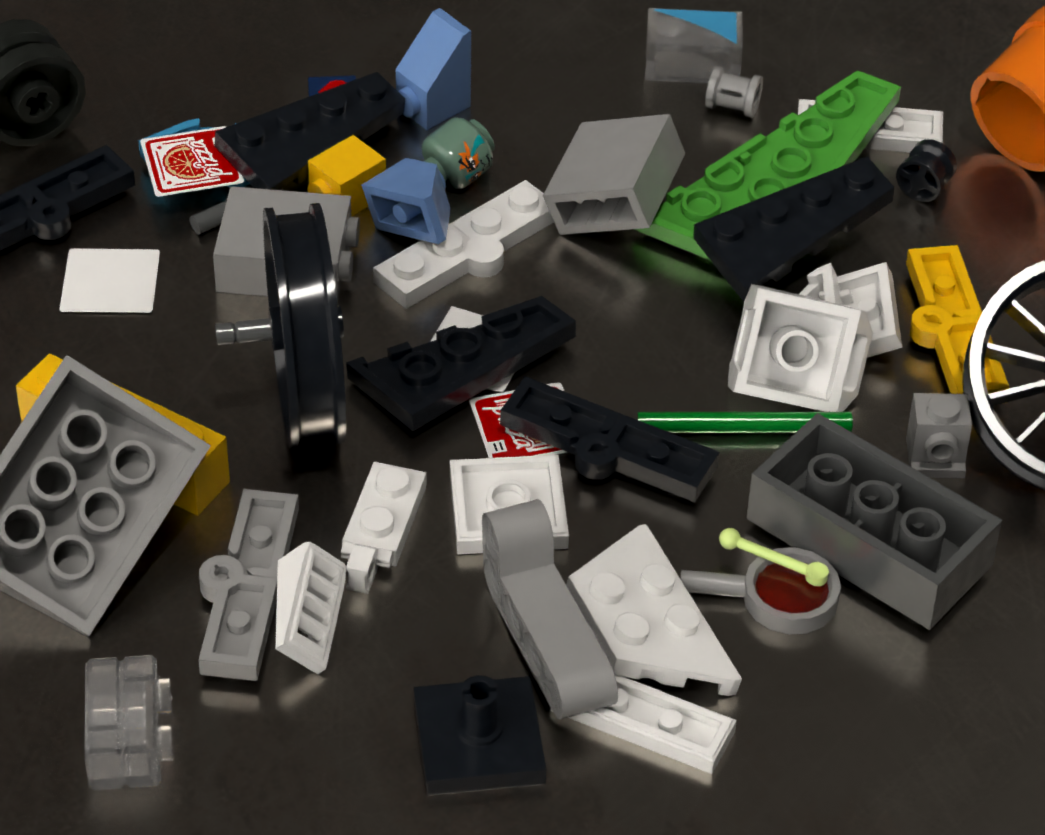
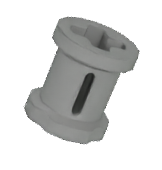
(721, 82)

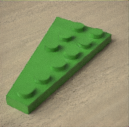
(800, 149)

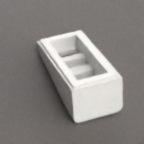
(308, 600)

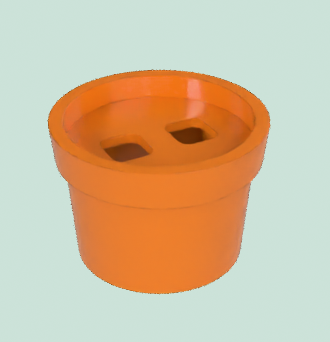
(1011, 97)

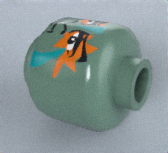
(460, 151)

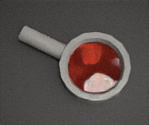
(774, 593)

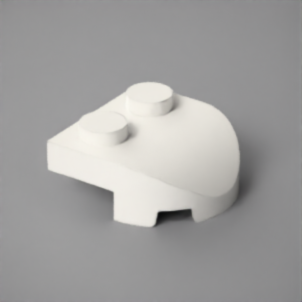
(865, 290)

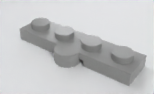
(246, 585)

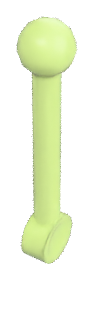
(815, 573)

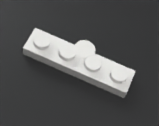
(471, 246)

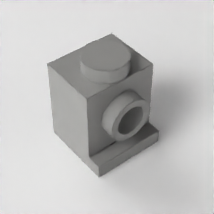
(939, 434)

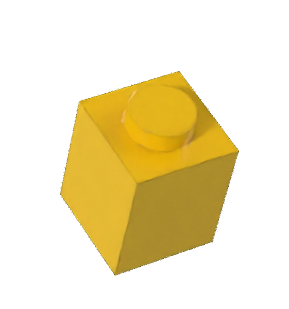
(344, 170)

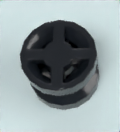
(926, 170)

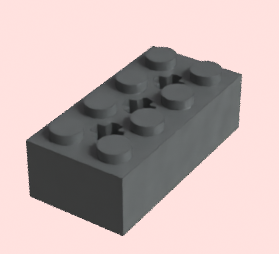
(874, 520)

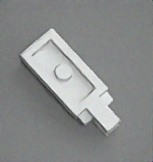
(381, 522)

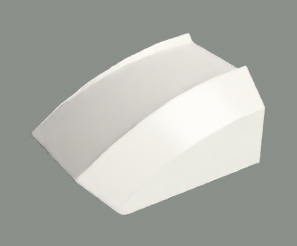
(799, 350)

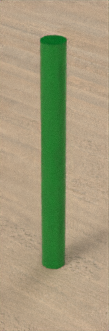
(738, 421)

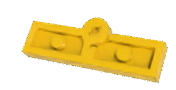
(948, 313)

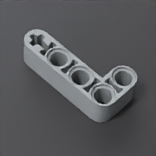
(543, 611)

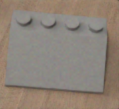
(86, 493)

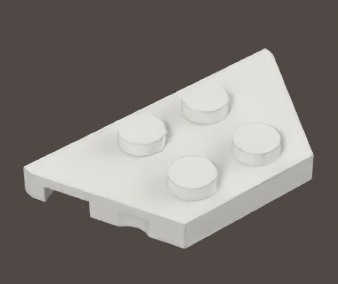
(649, 617)

